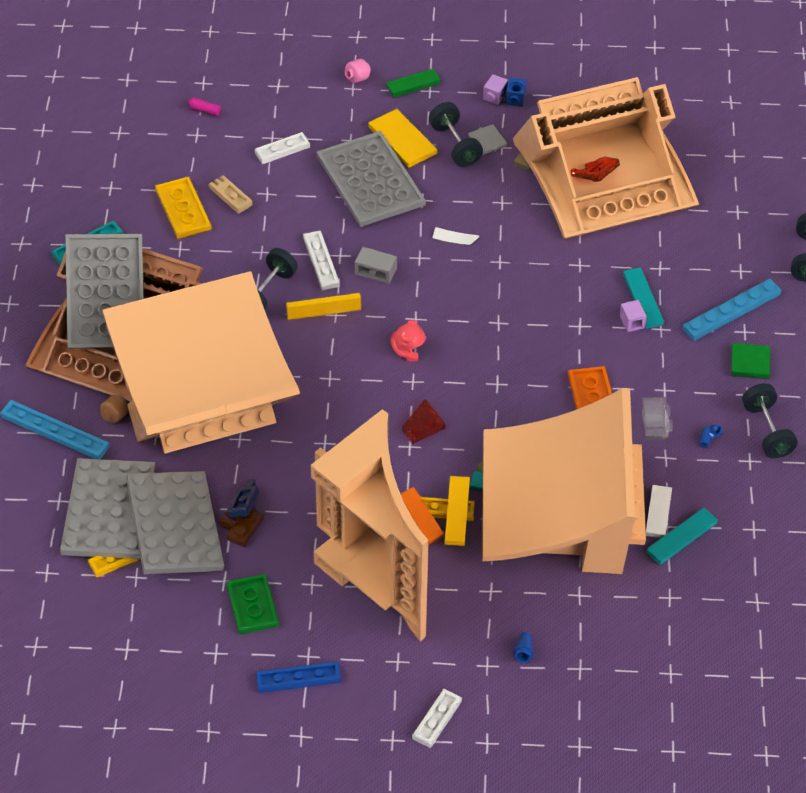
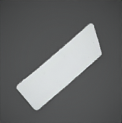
(454, 237)

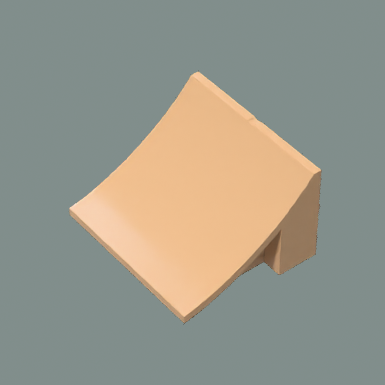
(612, 123)
(200, 362)
(565, 487)
(369, 525)

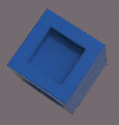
(516, 91)

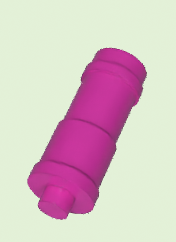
(203, 106)

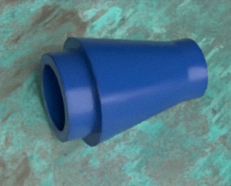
(524, 649)

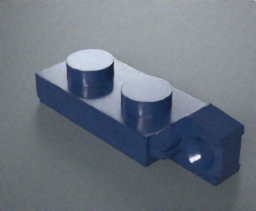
(244, 499)

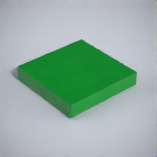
(750, 360)

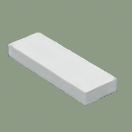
(282, 148)
(658, 511)
(437, 718)

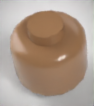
(114, 408)

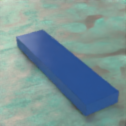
(298, 677)

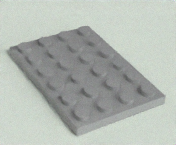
(370, 178)
(99, 275)
(101, 511)
(174, 522)

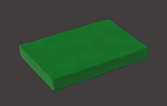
(252, 604)

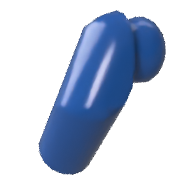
(710, 433)

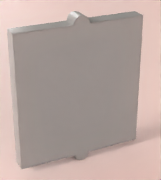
(489, 138)

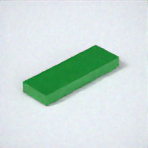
(413, 83)

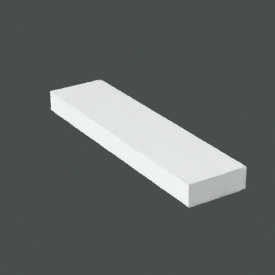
(321, 260)

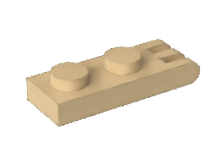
(230, 194)

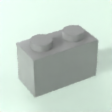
(375, 265)

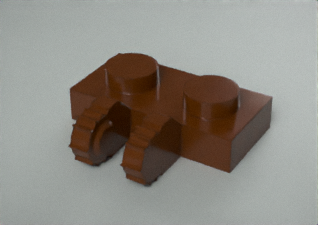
(243, 528)

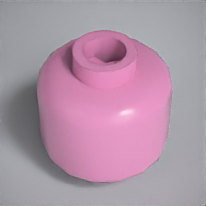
(357, 70)

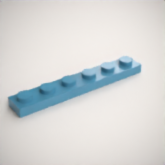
(731, 309)
(54, 430)

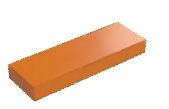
(422, 515)

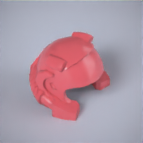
(407, 338)

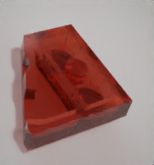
(596, 169)
(422, 423)

